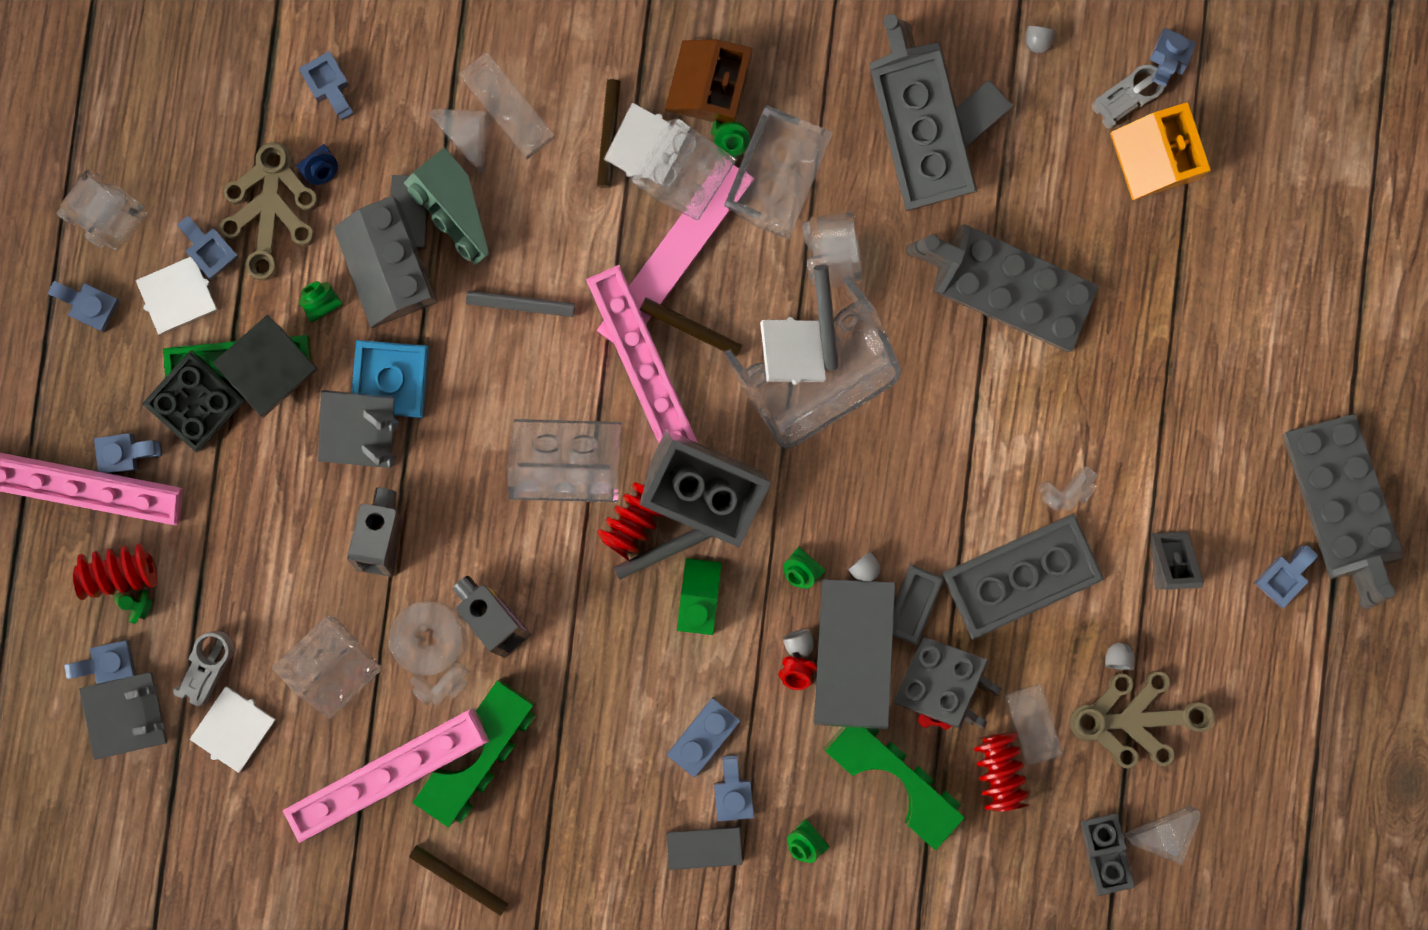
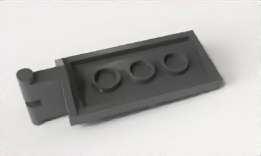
(921, 120)
(1009, 285)
(1345, 505)

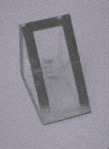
(467, 132)
(1168, 835)

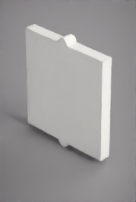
(634, 139)
(176, 295)
(792, 351)
(232, 729)

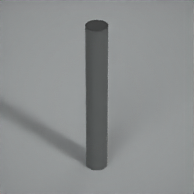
(520, 303)
(826, 317)
(660, 553)

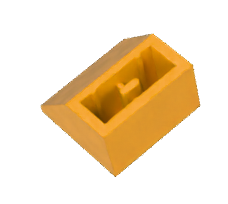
(1160, 151)

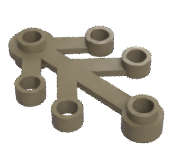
(268, 205)
(1133, 719)

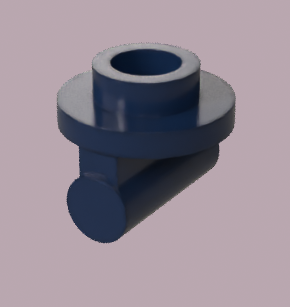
(318, 166)

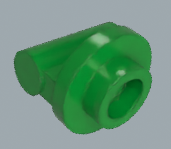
(731, 137)
(319, 300)
(802, 569)
(139, 606)
(806, 843)

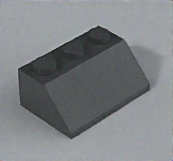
(384, 262)
(703, 488)

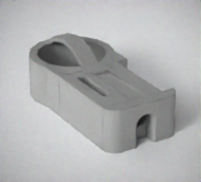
(1125, 97)
(203, 671)

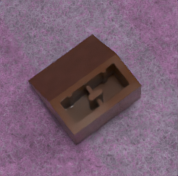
(709, 80)

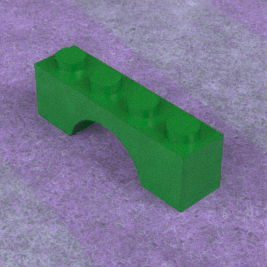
(448, 792)
(928, 813)

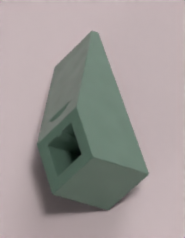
(448, 197)

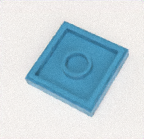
(394, 372)

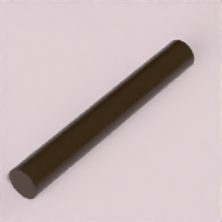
(608, 131)
(689, 326)
(458, 880)

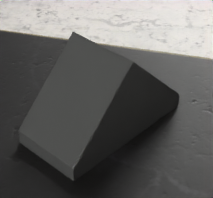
(1174, 562)

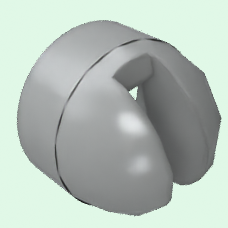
(1039, 38)
(866, 568)
(799, 643)
(1120, 657)

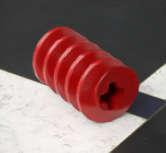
(629, 524)
(114, 573)
(1002, 772)

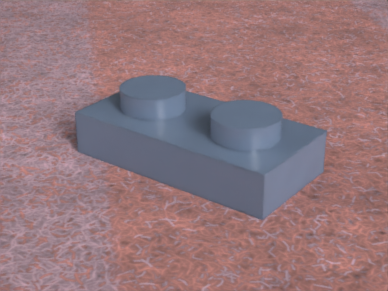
(703, 737)

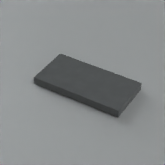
(1022, 576)
(855, 654)

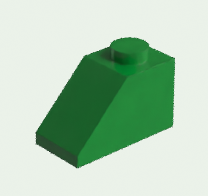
(699, 596)

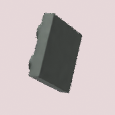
(265, 366)
(194, 401)

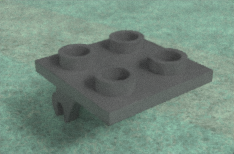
(357, 429)
(943, 683)
(123, 715)

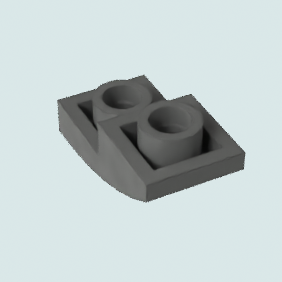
(982, 111)
(1107, 854)

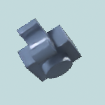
(1172, 54)
(327, 81)
(208, 249)
(89, 304)
(121, 452)
(1283, 578)
(107, 663)
(733, 795)

